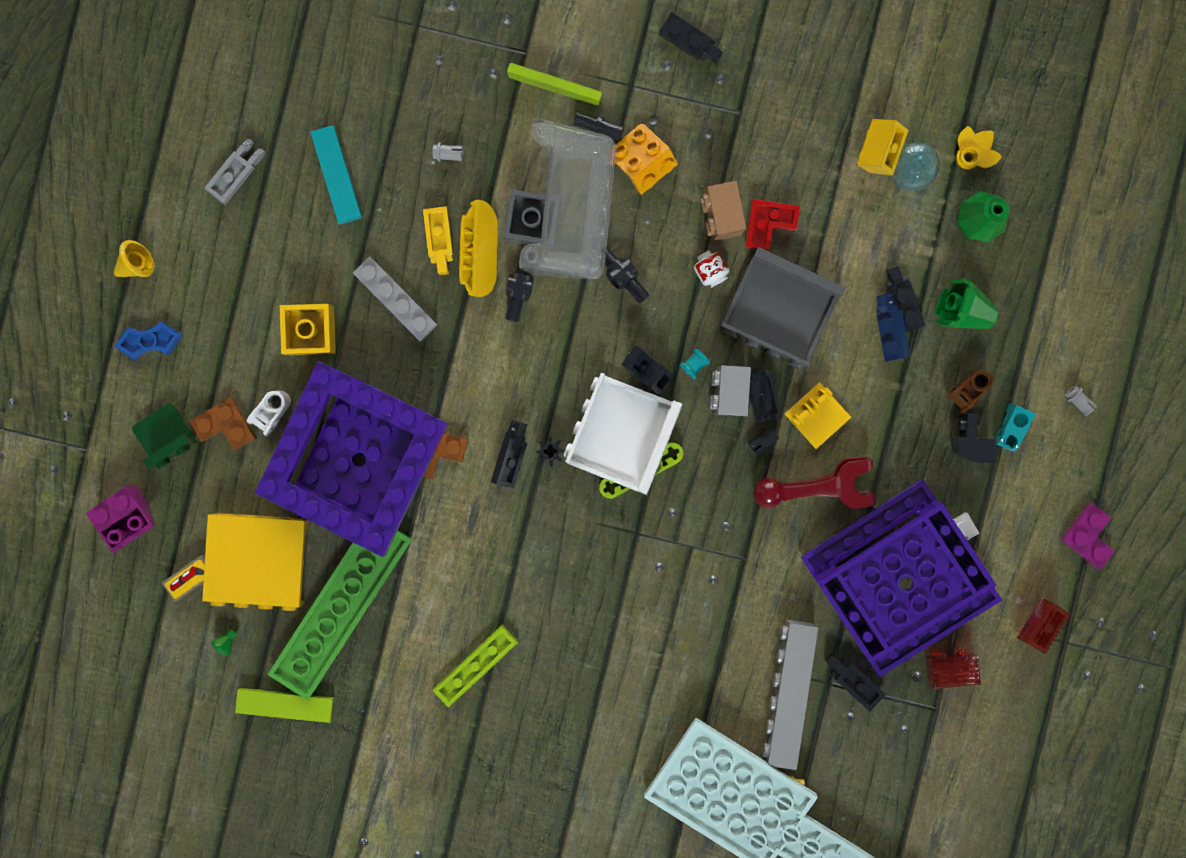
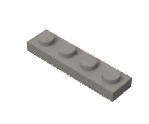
(395, 298)

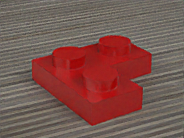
(765, 217)

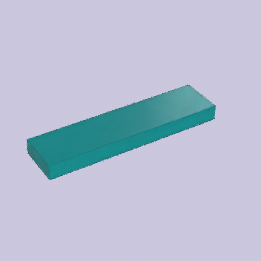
(336, 175)

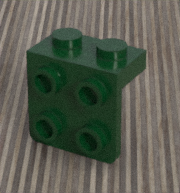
(163, 436)

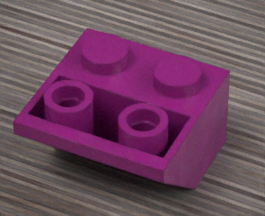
(122, 517)

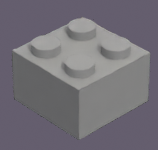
(731, 390)

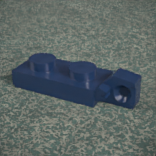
(891, 329)

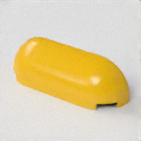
(478, 249)

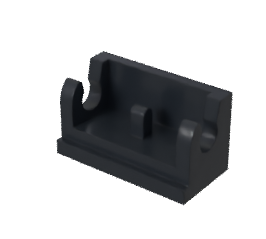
(764, 397)

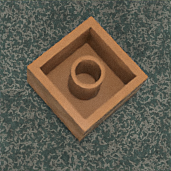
(723, 211)

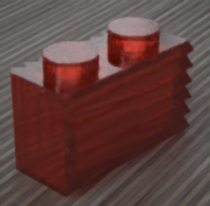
(1043, 625)
(953, 669)

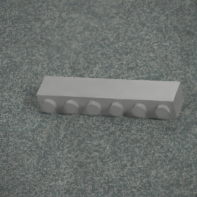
(791, 694)

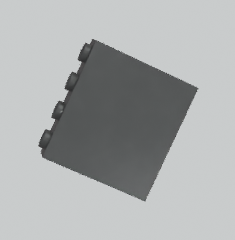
(781, 308)

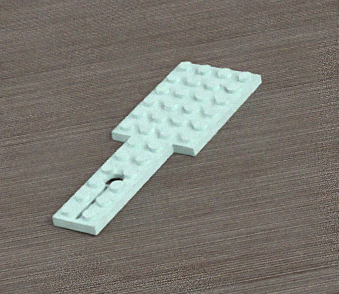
(742, 801)

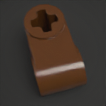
(966, 393)

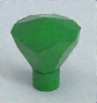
(223, 644)

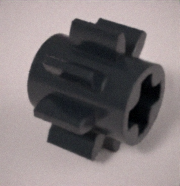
(555, 446)

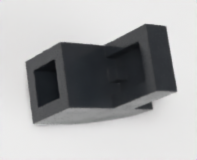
(647, 370)
(968, 445)

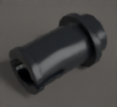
(763, 441)

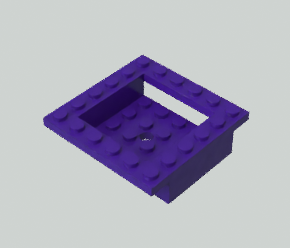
(334, 492)
(945, 572)

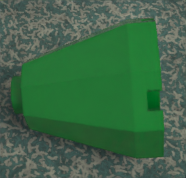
(983, 216)
(965, 307)

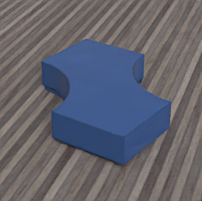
(160, 338)

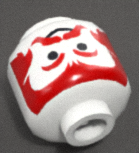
(711, 268)

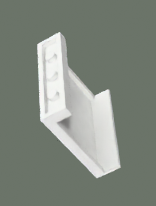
(622, 433)

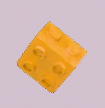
(644, 158)

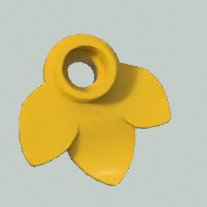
(978, 148)

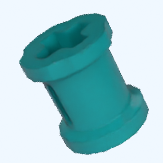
(694, 364)

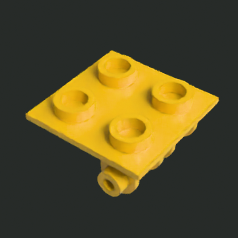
(817, 415)

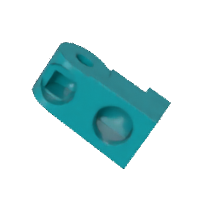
(1014, 427)

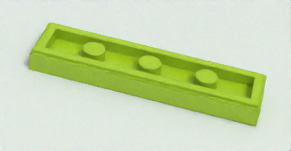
(554, 84)
(475, 666)
(284, 705)

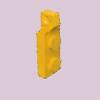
(438, 237)

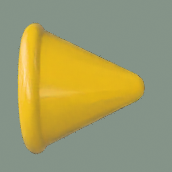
(133, 260)

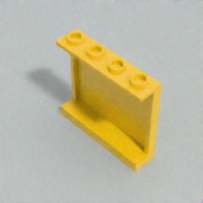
(254, 561)

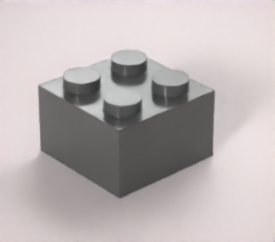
(524, 217)

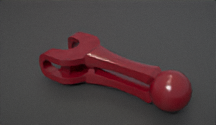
(769, 492)

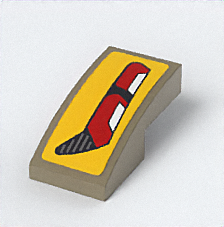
(186, 579)

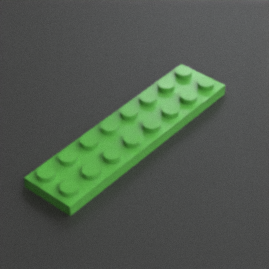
(335, 616)

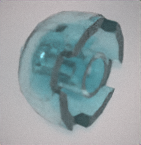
(916, 166)

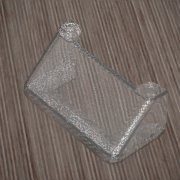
(574, 203)

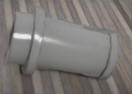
(447, 152)
(1080, 400)

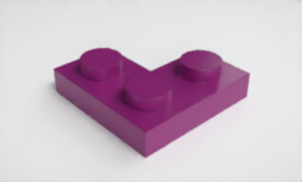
(1083, 536)

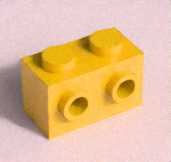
(882, 146)

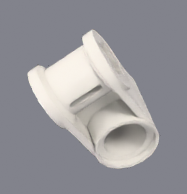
(266, 415)

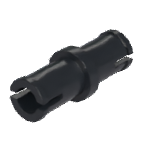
(598, 125)

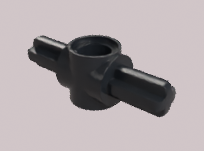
(624, 276)
(519, 290)

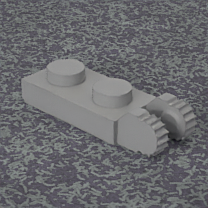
(234, 172)

